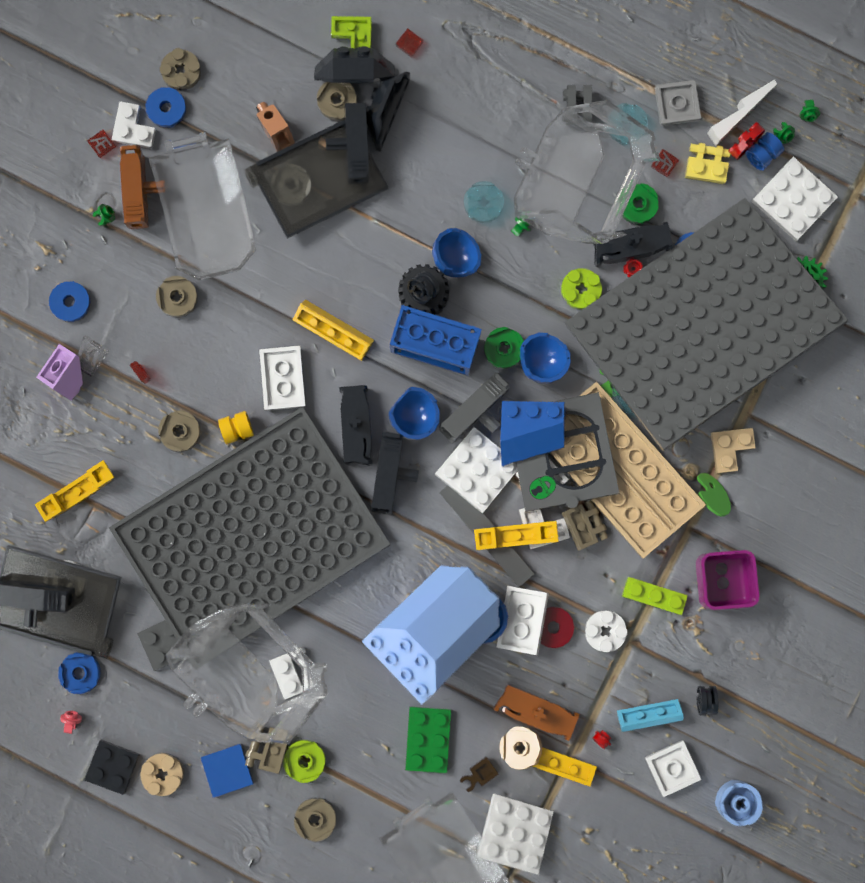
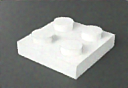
(672, 768)

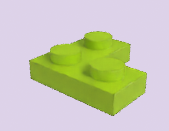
(353, 28)

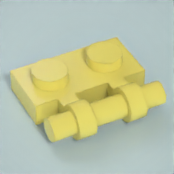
(706, 169)

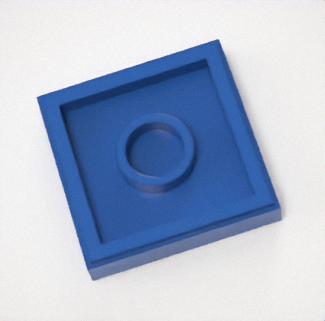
(227, 770)

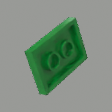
(428, 739)

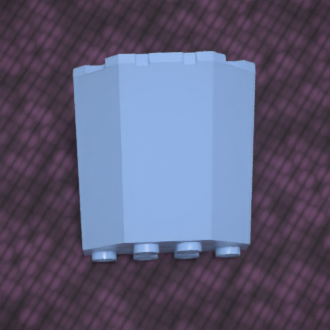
(436, 629)

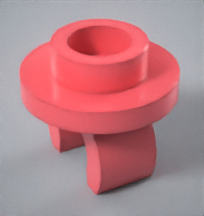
(71, 719)

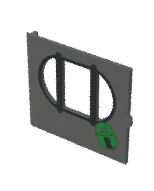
(537, 477)

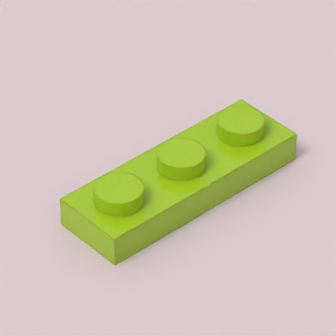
(654, 595)

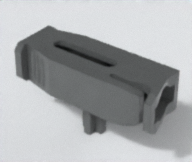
(476, 408)

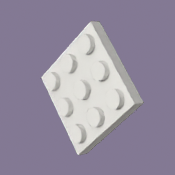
(794, 199)
(476, 470)
(515, 834)

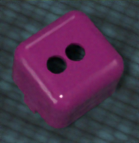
(740, 573)

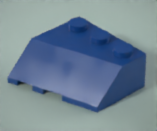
(531, 429)

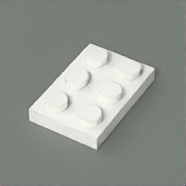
(282, 378)
(525, 620)

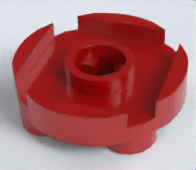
(746, 140)

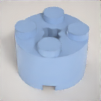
(749, 797)

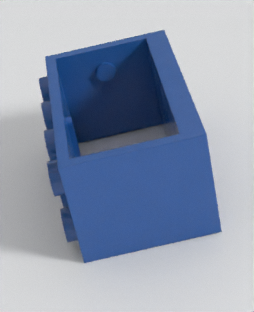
(435, 340)

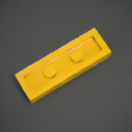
(566, 767)

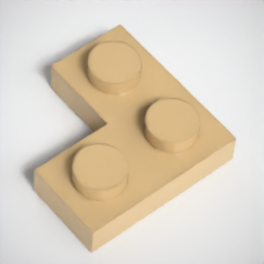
(725, 445)

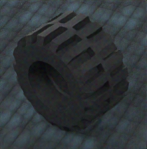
(434, 305)

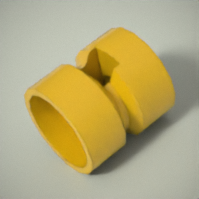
(235, 427)

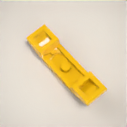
(75, 492)
(516, 535)

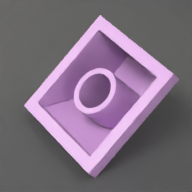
(62, 372)

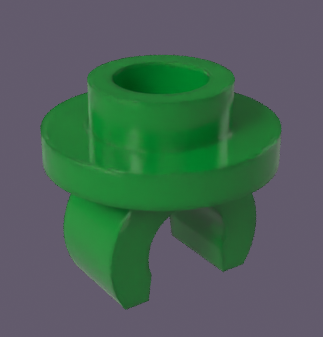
(809, 112)
(786, 134)
(107, 214)
(520, 226)

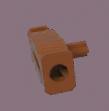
(135, 187)
(537, 712)

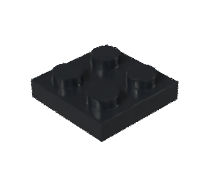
(111, 767)

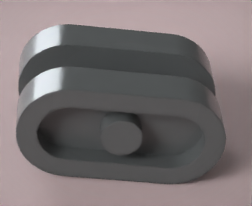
(570, 96)

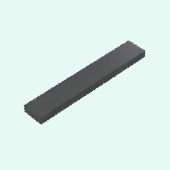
(474, 519)

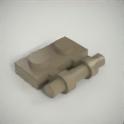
(580, 526)
(272, 755)

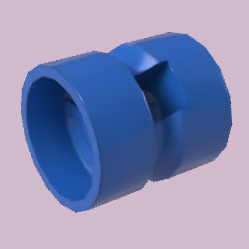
(761, 154)

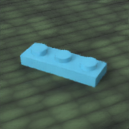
(650, 715)

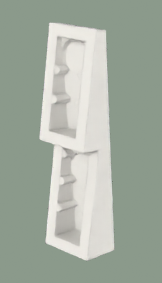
(745, 106)

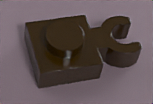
(481, 772)

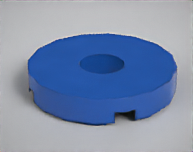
(160, 97)
(61, 293)
(67, 676)

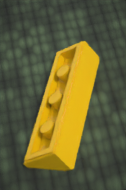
(333, 329)

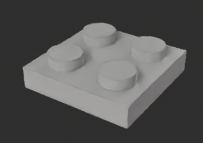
(677, 103)

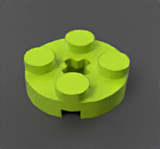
(575, 278)
(298, 771)

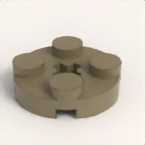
(182, 80)
(325, 100)
(183, 287)
(175, 420)
(303, 816)

